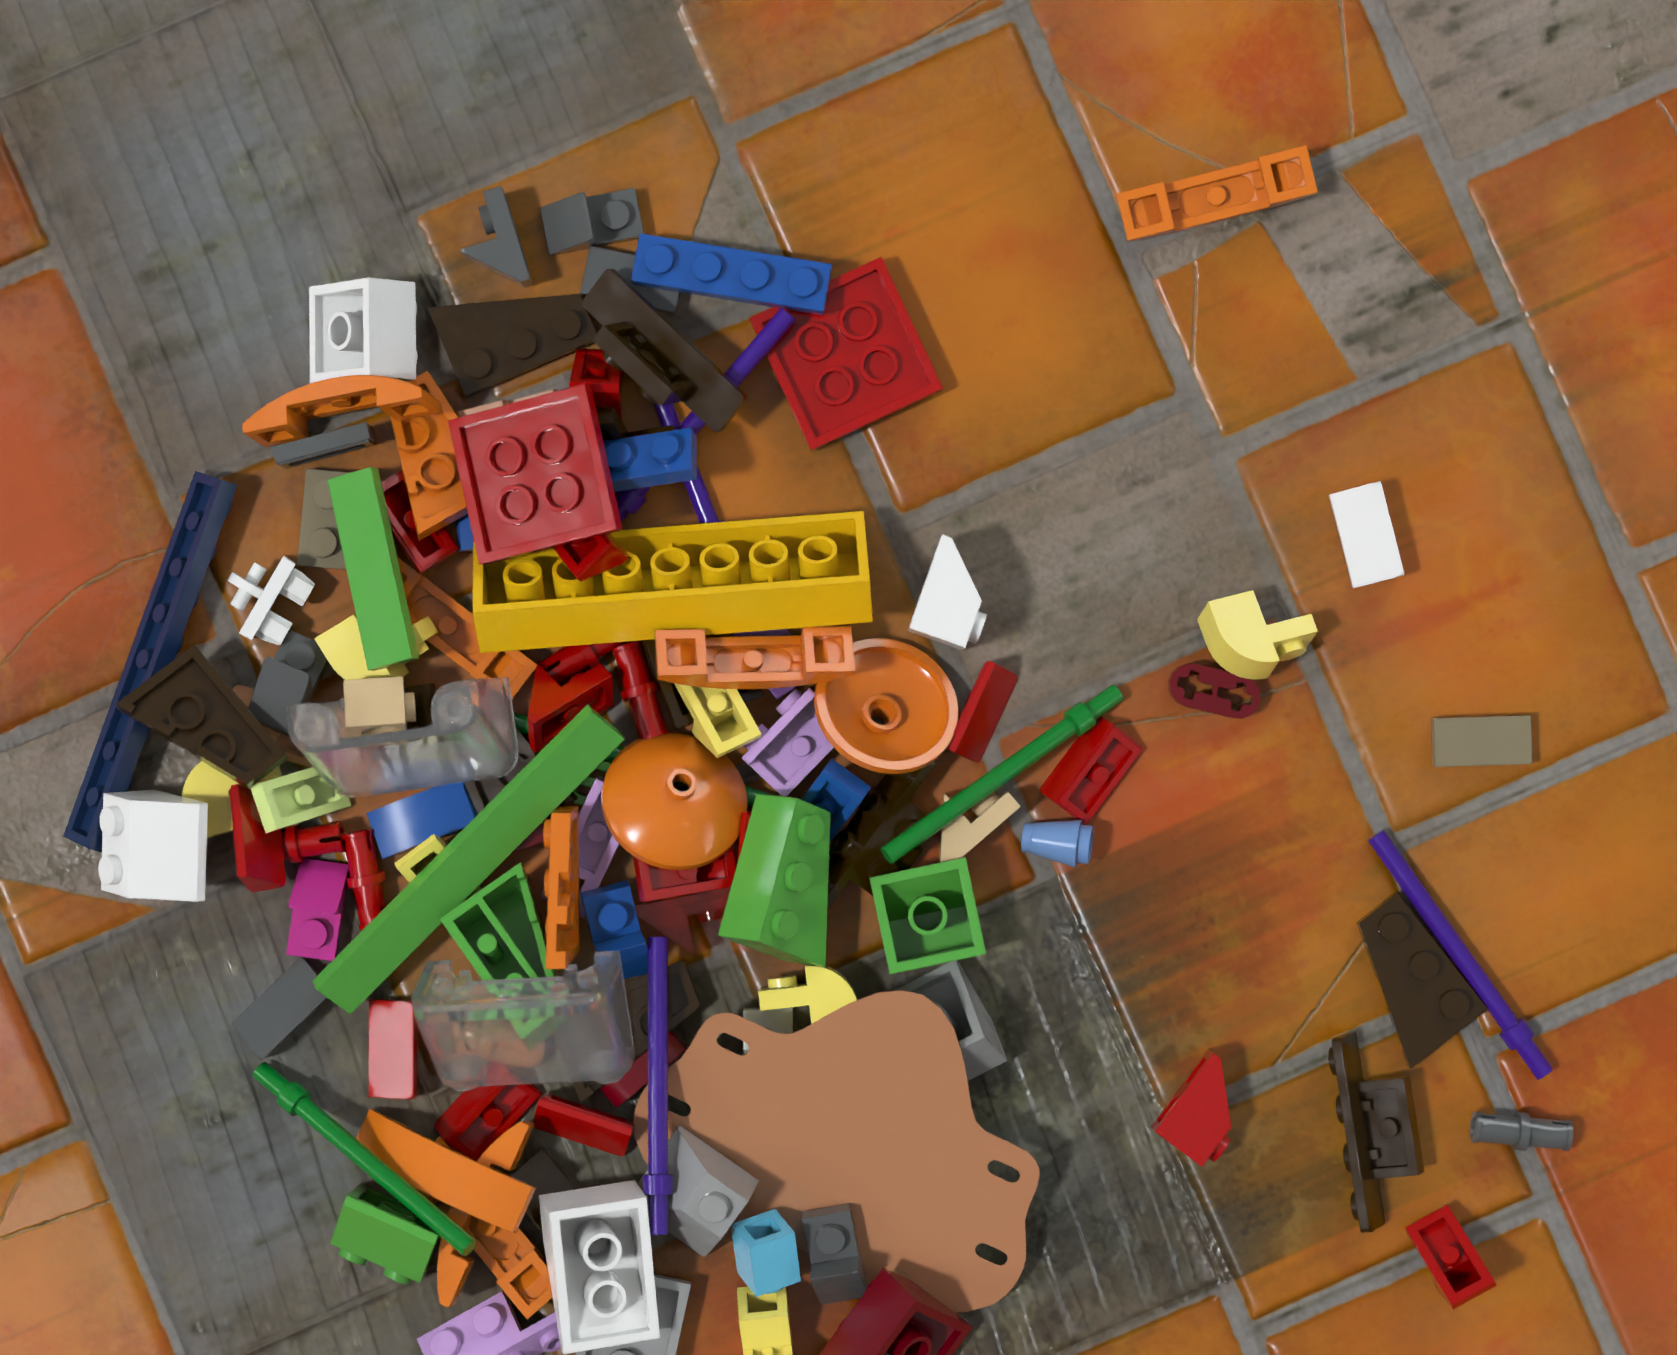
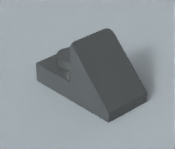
(591, 221)
(505, 253)
(287, 680)
(834, 1254)

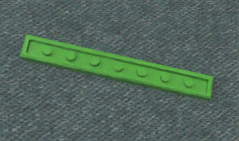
(468, 859)

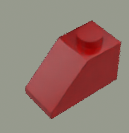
(1198, 1113)

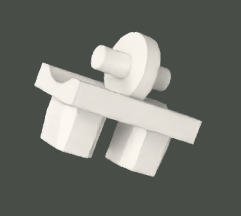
(262, 621)

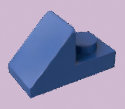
(837, 793)
(615, 926)

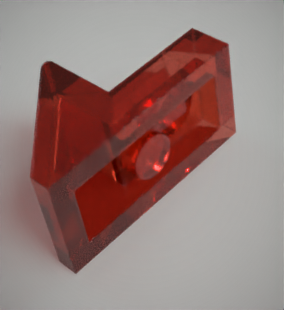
(673, 918)

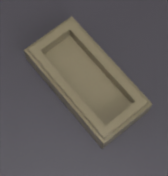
(1481, 741)

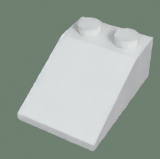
(600, 1265)

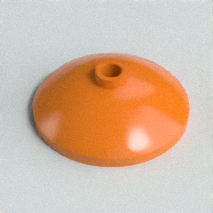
(902, 690)
(666, 824)

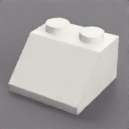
(363, 329)
(948, 601)
(153, 846)

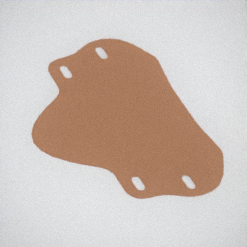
(866, 1116)

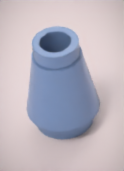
(1059, 841)

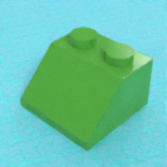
(927, 915)
(385, 1233)

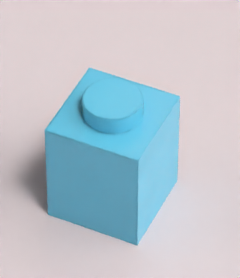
(765, 1252)

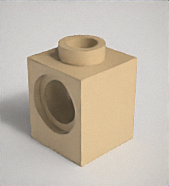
(377, 706)

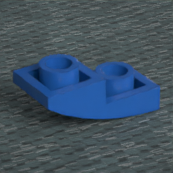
(417, 817)

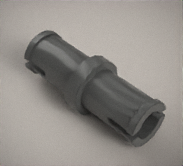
(1521, 1131)

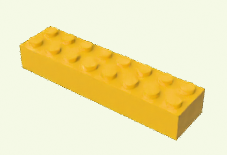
(679, 579)

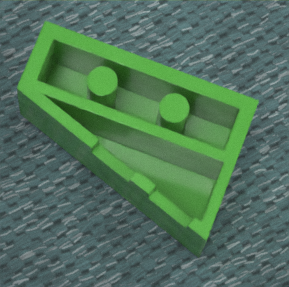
(782, 882)
(502, 929)

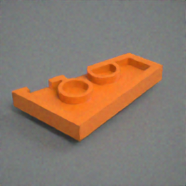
(430, 464)
(562, 887)

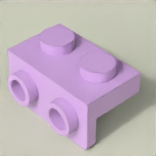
(790, 746)

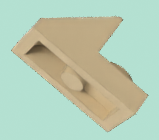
(961, 835)

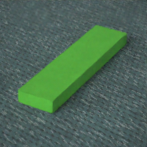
(373, 568)

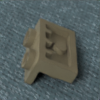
(318, 531)

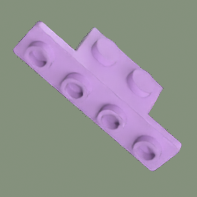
(491, 1330)

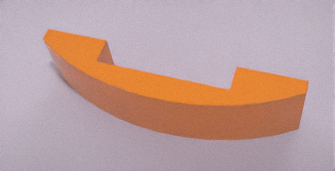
(1217, 195)
(288, 415)
(458, 634)
(754, 661)
(447, 1173)
(511, 1258)
(451, 1265)

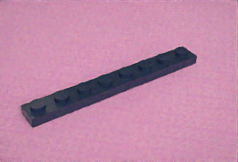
(153, 648)

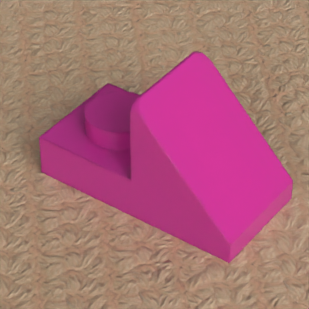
(317, 909)

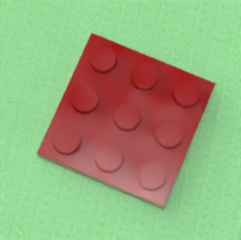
(853, 360)
(535, 474)

